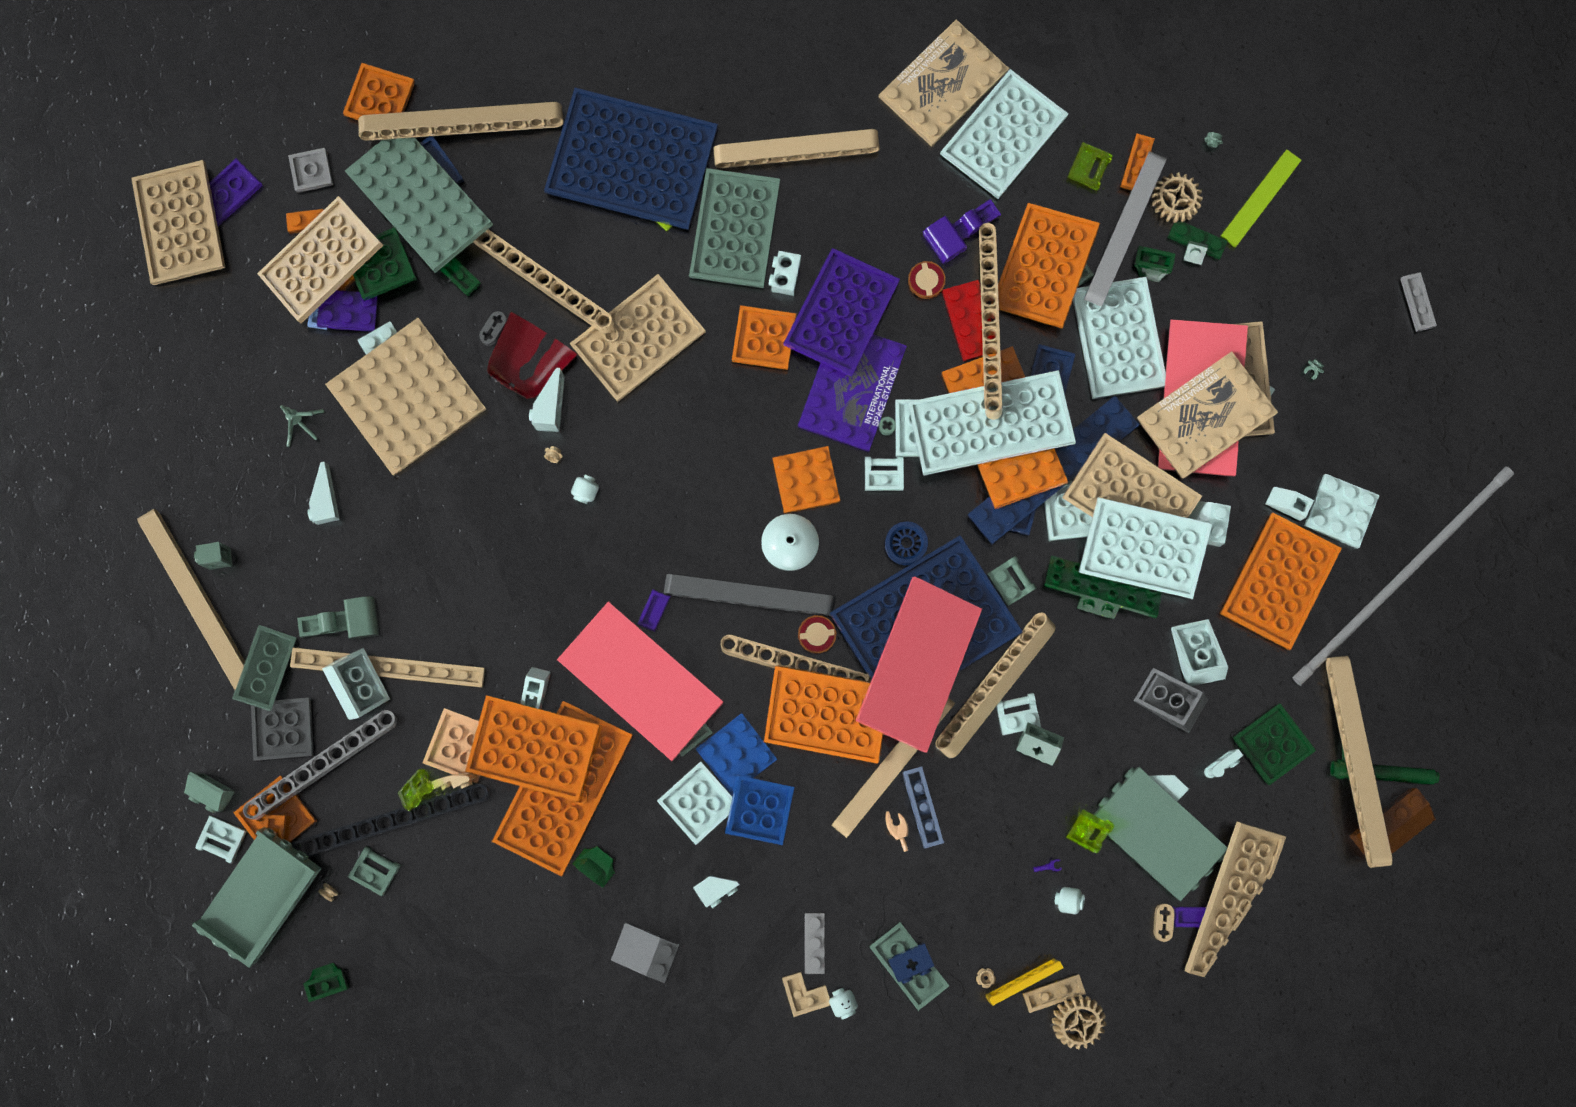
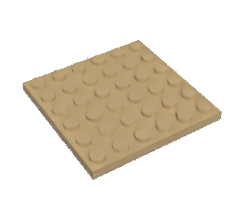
(405, 396)

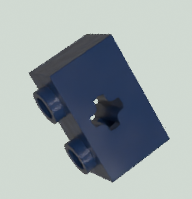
(918, 953)

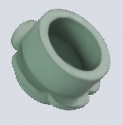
(1213, 139)

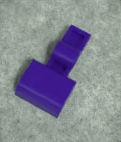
(949, 238)

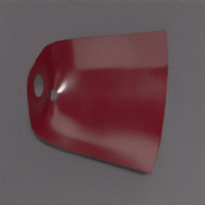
(516, 347)

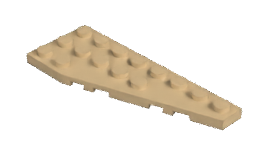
(1245, 867)

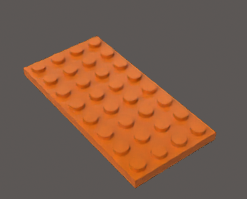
(1017, 476)
(551, 826)

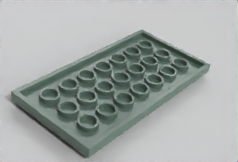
(419, 199)

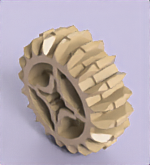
(1191, 201)
(1093, 1019)

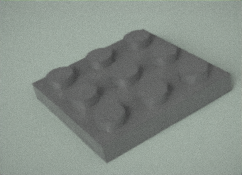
(283, 730)

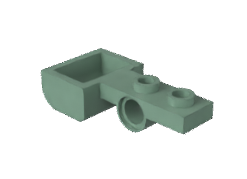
(357, 619)

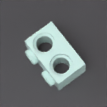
(788, 273)

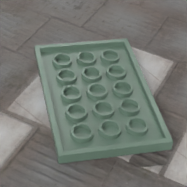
(734, 228)

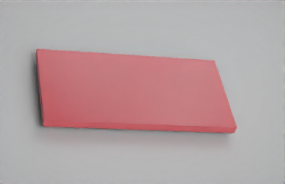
(1192, 350)
(919, 664)
(640, 681)

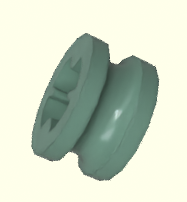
(888, 420)

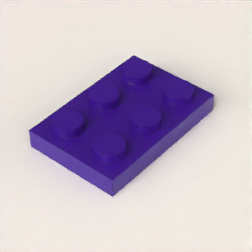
(348, 312)

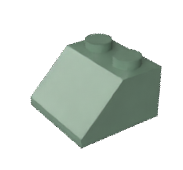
(208, 791)

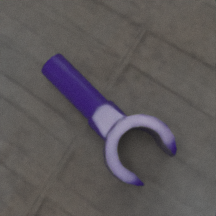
(1048, 866)

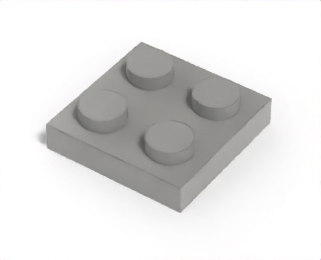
(310, 170)

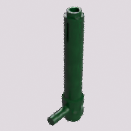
(1389, 773)

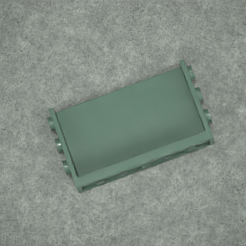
(1160, 833)
(257, 897)

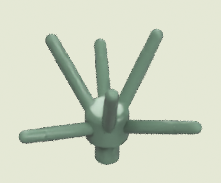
(294, 417)

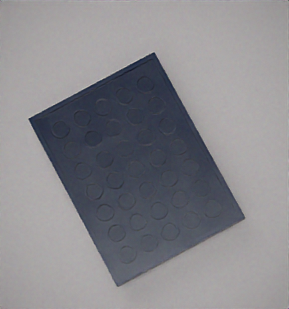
(631, 158)
(953, 568)

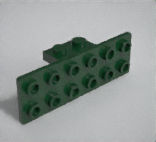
(1101, 594)

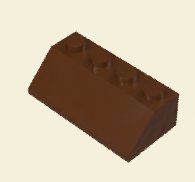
(1402, 819)

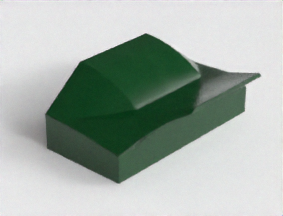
(1153, 263)
(595, 865)
(325, 982)

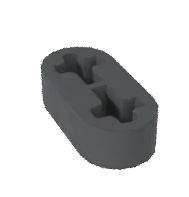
(489, 326)

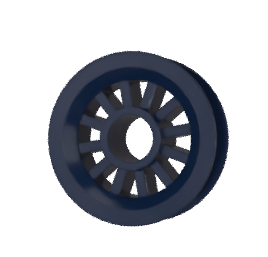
(912, 527)

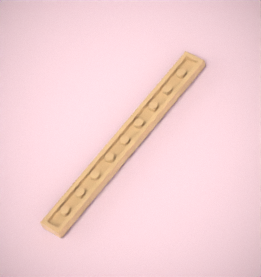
(396, 668)

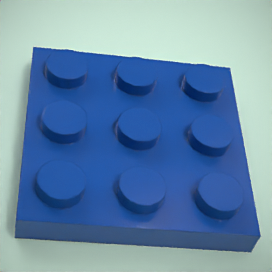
(736, 752)
(759, 810)

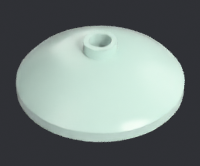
(793, 555)

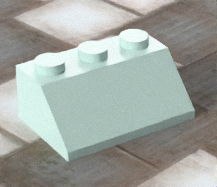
(356, 684)

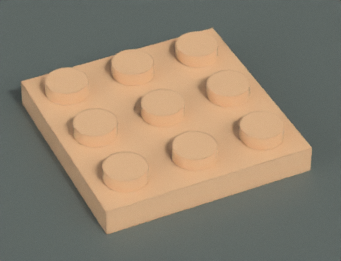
(452, 743)

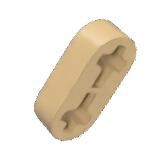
(1158, 922)

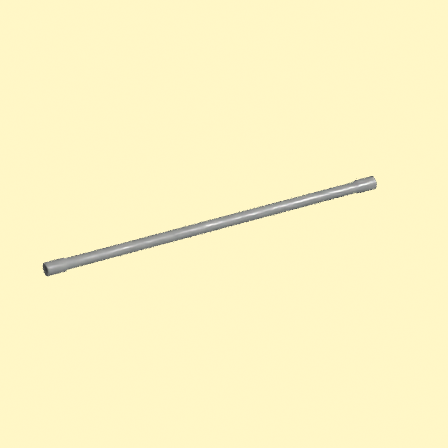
(1307, 670)

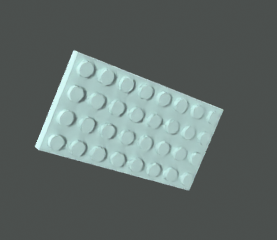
(957, 433)

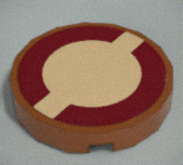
(926, 280)
(817, 634)

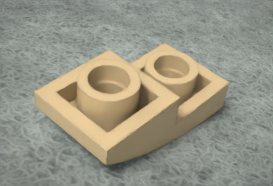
(454, 780)

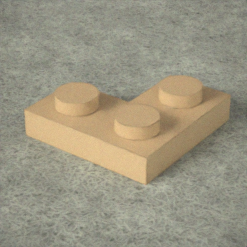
(801, 999)

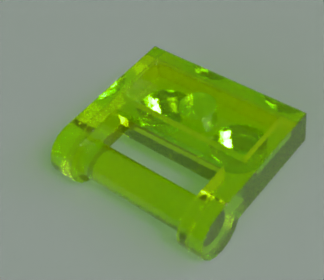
(1083, 165)
(412, 794)
(1084, 828)

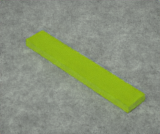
(1260, 198)

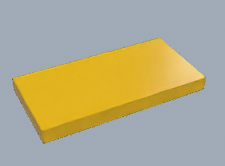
(1024, 981)

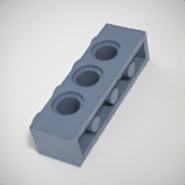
(922, 807)

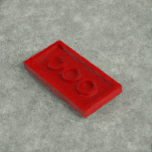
(966, 318)

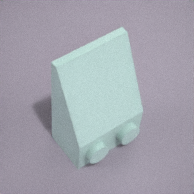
(548, 405)
(1215, 514)
(1199, 653)

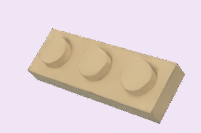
(1053, 993)

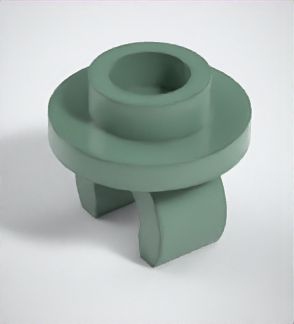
(1314, 365)

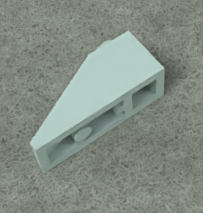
(323, 500)
(535, 688)

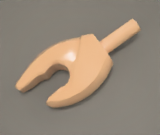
(900, 831)

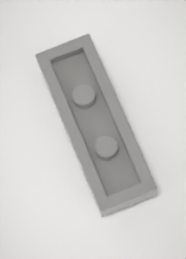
(1418, 302)
(814, 943)

